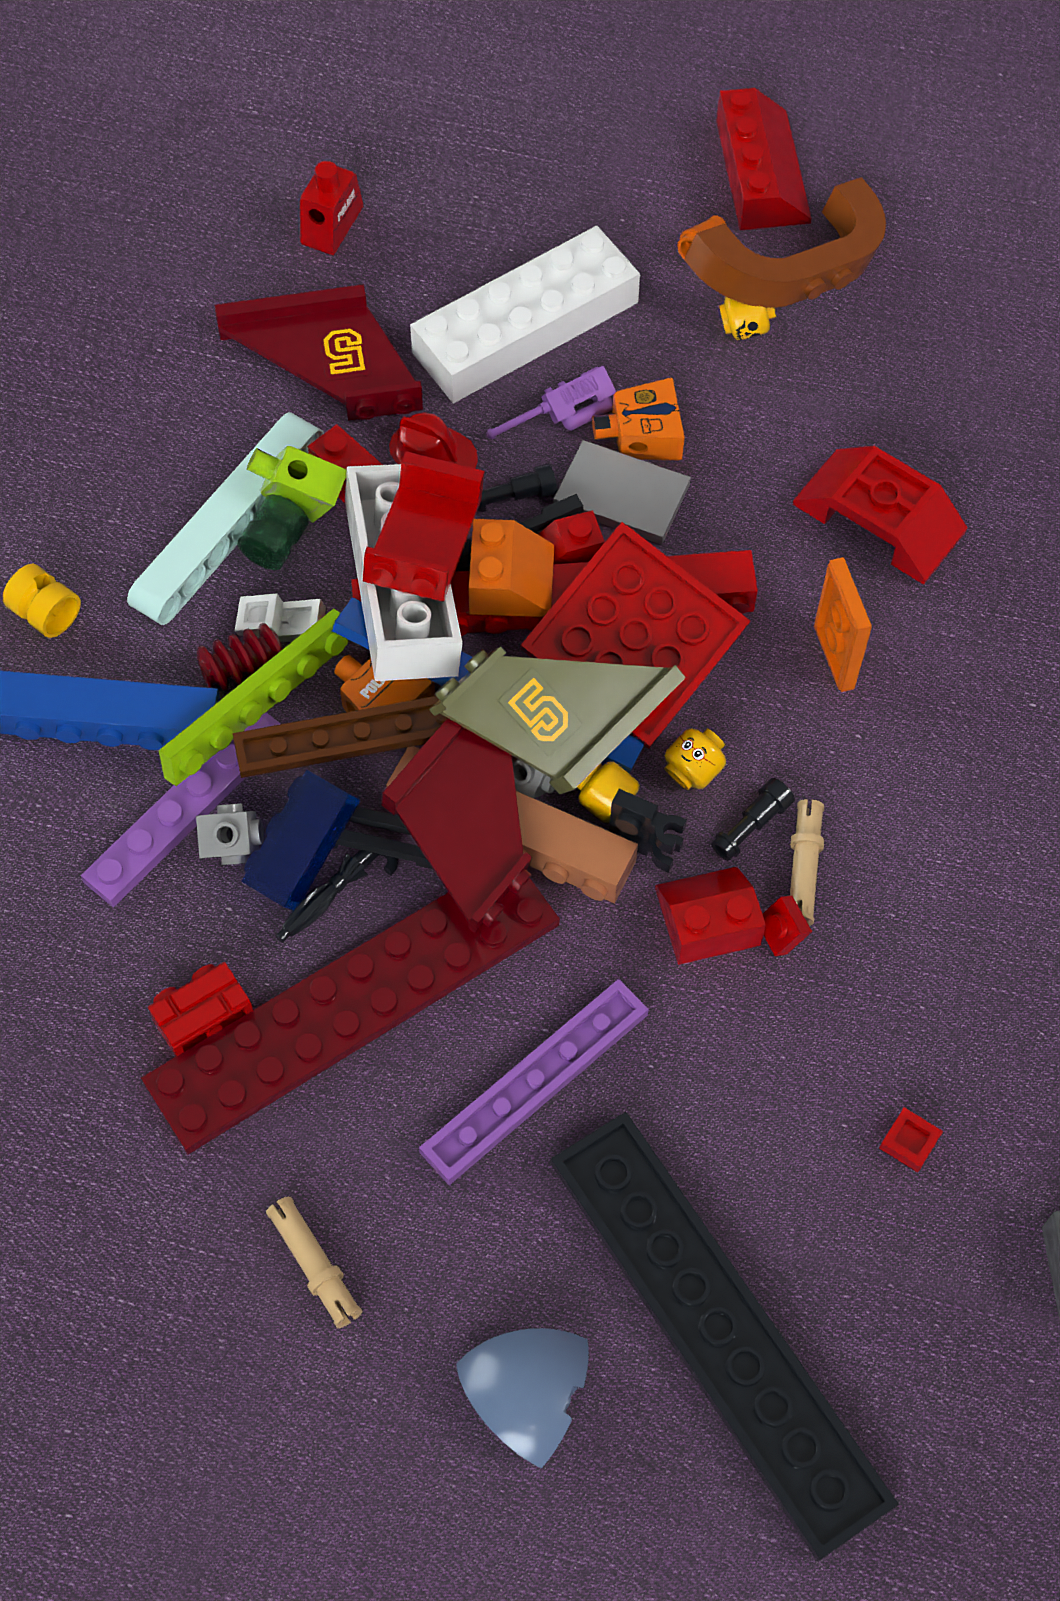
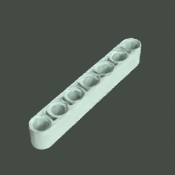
(213, 529)

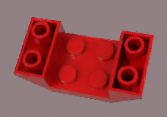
(889, 503)

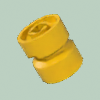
(41, 600)

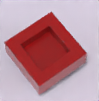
(784, 926)
(911, 1139)

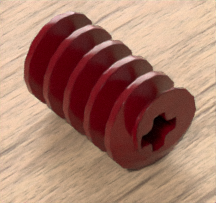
(238, 656)

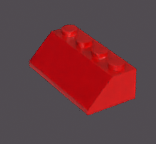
(761, 161)

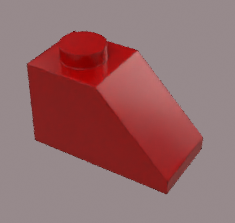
(574, 538)

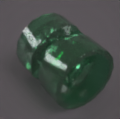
(272, 532)

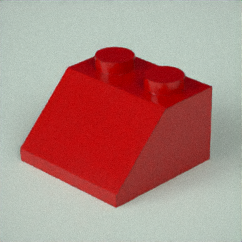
(711, 914)

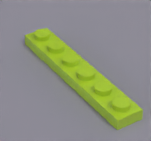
(251, 699)

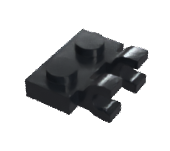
(643, 824)

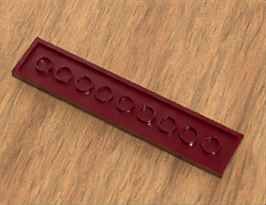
(337, 1013)

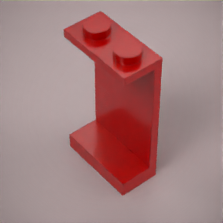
(425, 527)

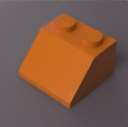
(509, 570)

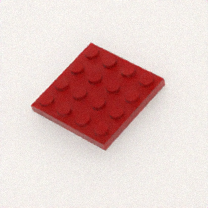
(641, 612)

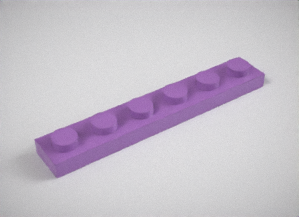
(166, 824)
(533, 1082)

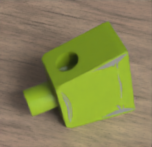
(300, 478)

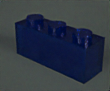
(299, 839)

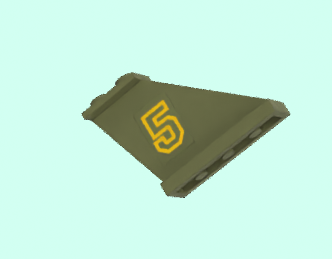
(554, 711)

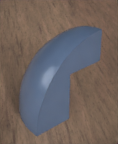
(525, 1385)

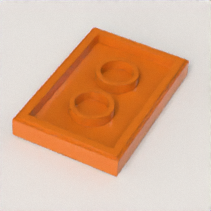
(842, 625)

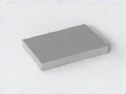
(625, 490)

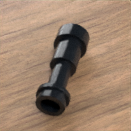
(540, 481)
(772, 799)

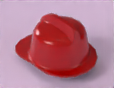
(430, 437)

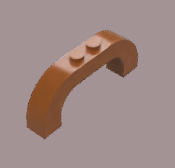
(778, 282)

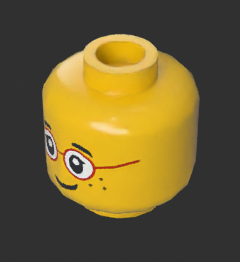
(695, 758)

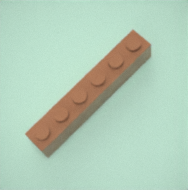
(567, 846)

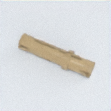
(806, 845)
(322, 1276)

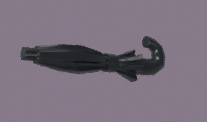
(319, 900)

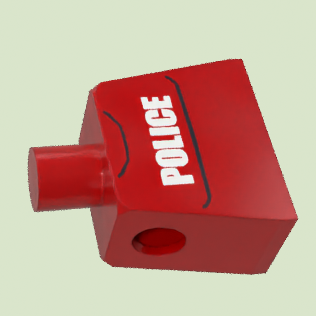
(330, 196)

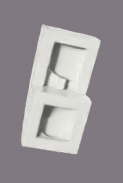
(285, 618)

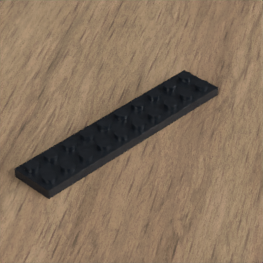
(724, 1337)

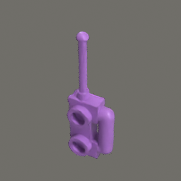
(559, 402)

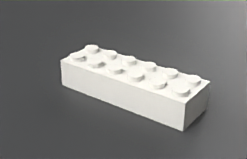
(524, 313)
(404, 631)

